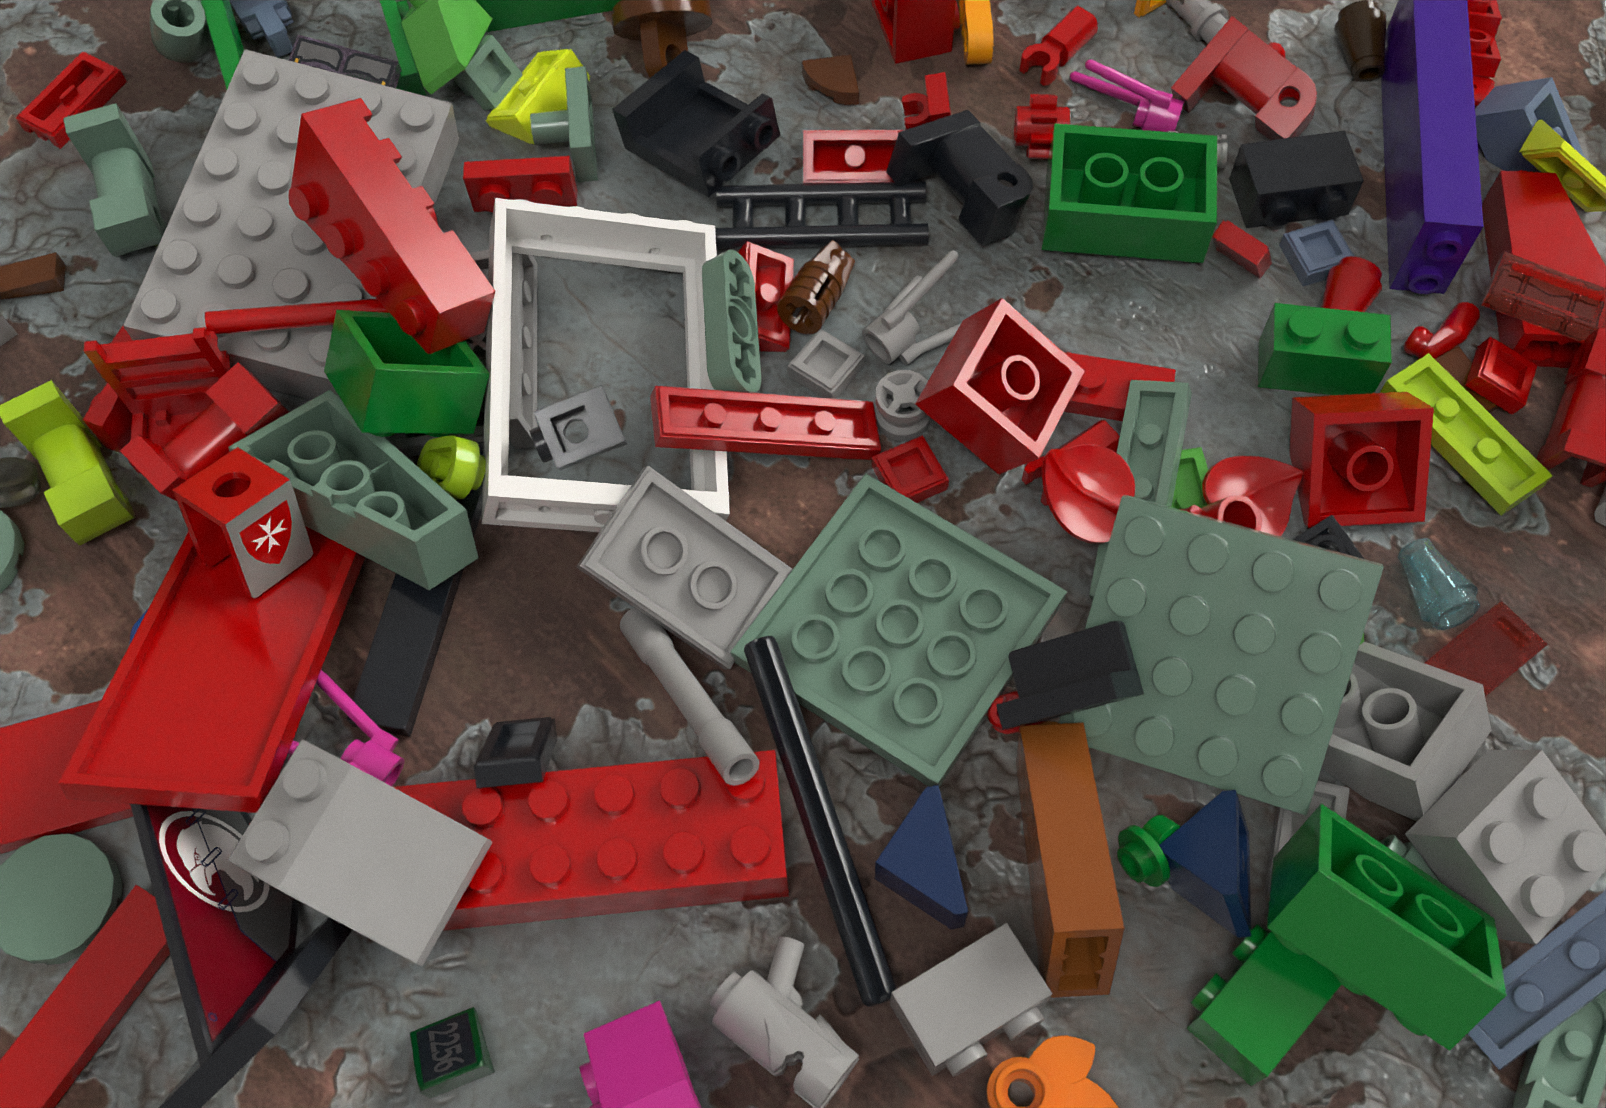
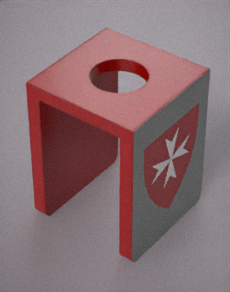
(245, 512)

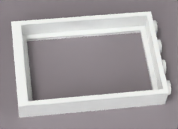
(595, 238)

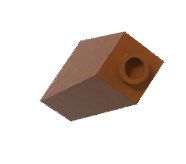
(1067, 861)

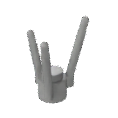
(895, 329)

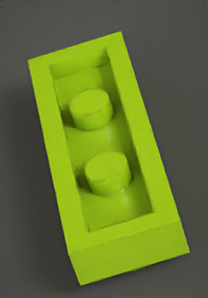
(1472, 437)

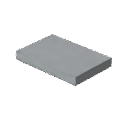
(683, 566)

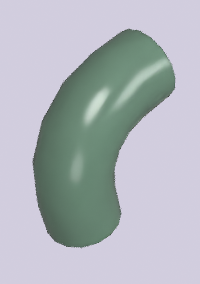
(179, 29)

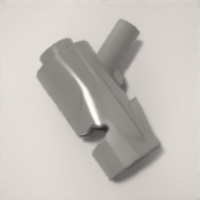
(777, 1033)

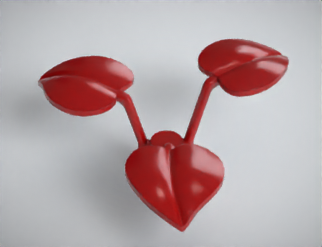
(1089, 480)

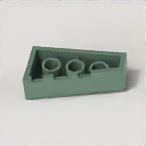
(365, 492)

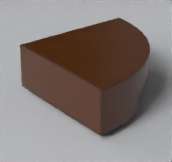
(832, 77)

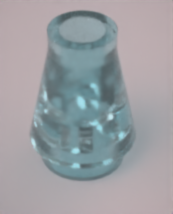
(1438, 587)

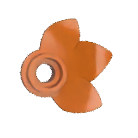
(1054, 1074)

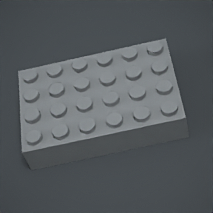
(237, 235)

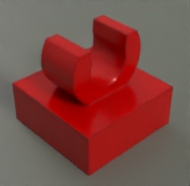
(929, 107)

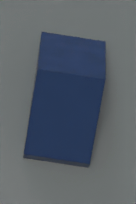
(1213, 863)
(923, 864)

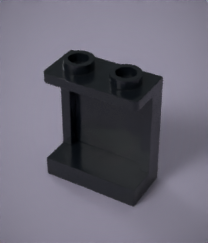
(694, 126)

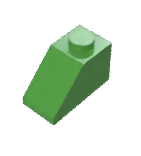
(443, 37)

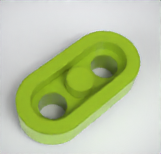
(453, 464)

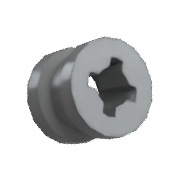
(898, 391)

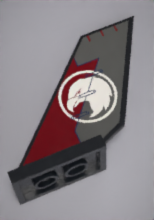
(226, 942)

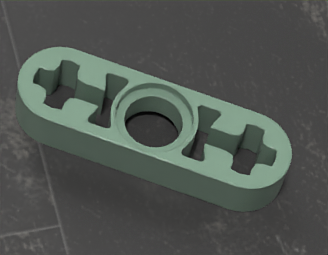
(731, 324)

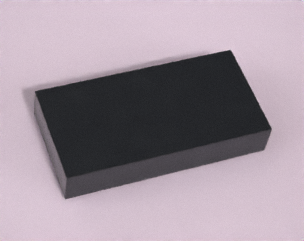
(516, 752)

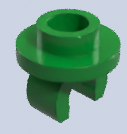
(1141, 852)

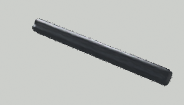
(820, 822)

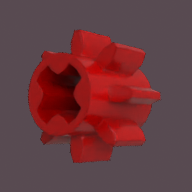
(1036, 123)

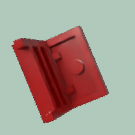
(161, 379)

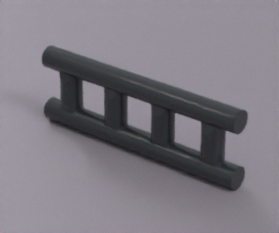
(847, 198)

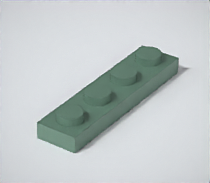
(1151, 444)

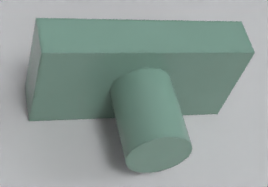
(571, 125)

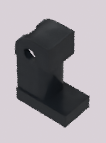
(970, 167)

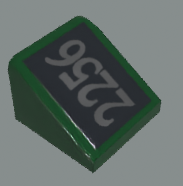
(450, 1053)

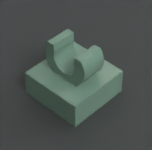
(488, 74)

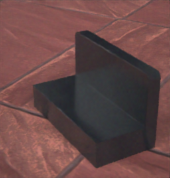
(1071, 675)

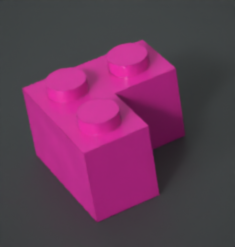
(637, 1063)

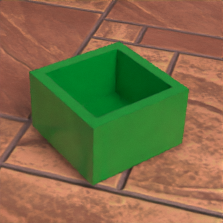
(396, 384)

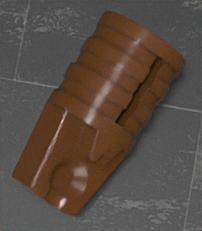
(816, 289)

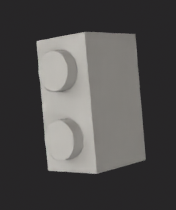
(971, 1001)

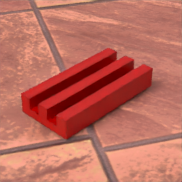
(79, 88)

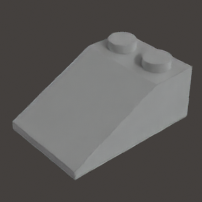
(1405, 731)
(361, 852)

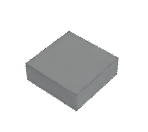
(826, 365)

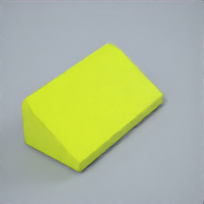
(538, 90)
(1553, 154)

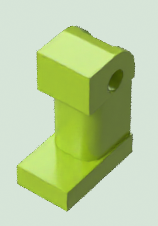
(80, 482)

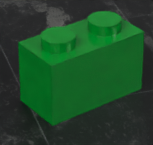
(1324, 350)
(1261, 1005)

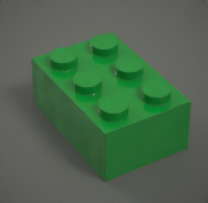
(1130, 193)
(1385, 928)

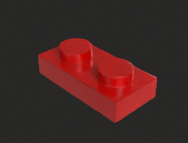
(530, 179)
(1106, 385)

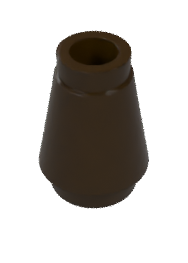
(1363, 38)

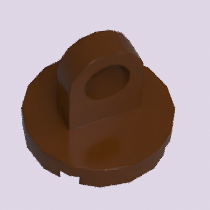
(660, 27)

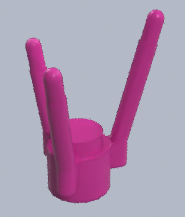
(1155, 108)
(375, 755)

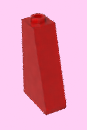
(1537, 221)

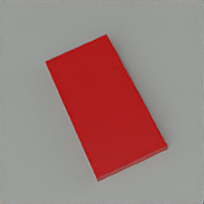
(213, 685)

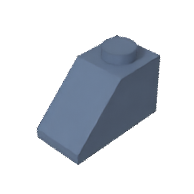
(1510, 114)

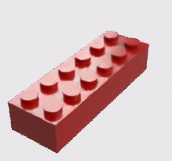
(617, 840)

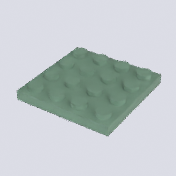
(903, 628)
(1234, 648)

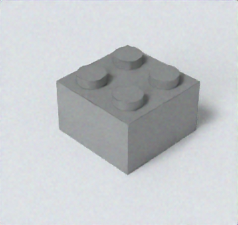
(1513, 842)

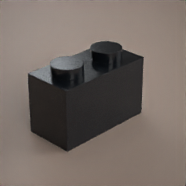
(1295, 179)

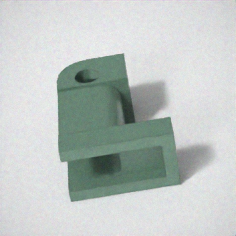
(127, 204)

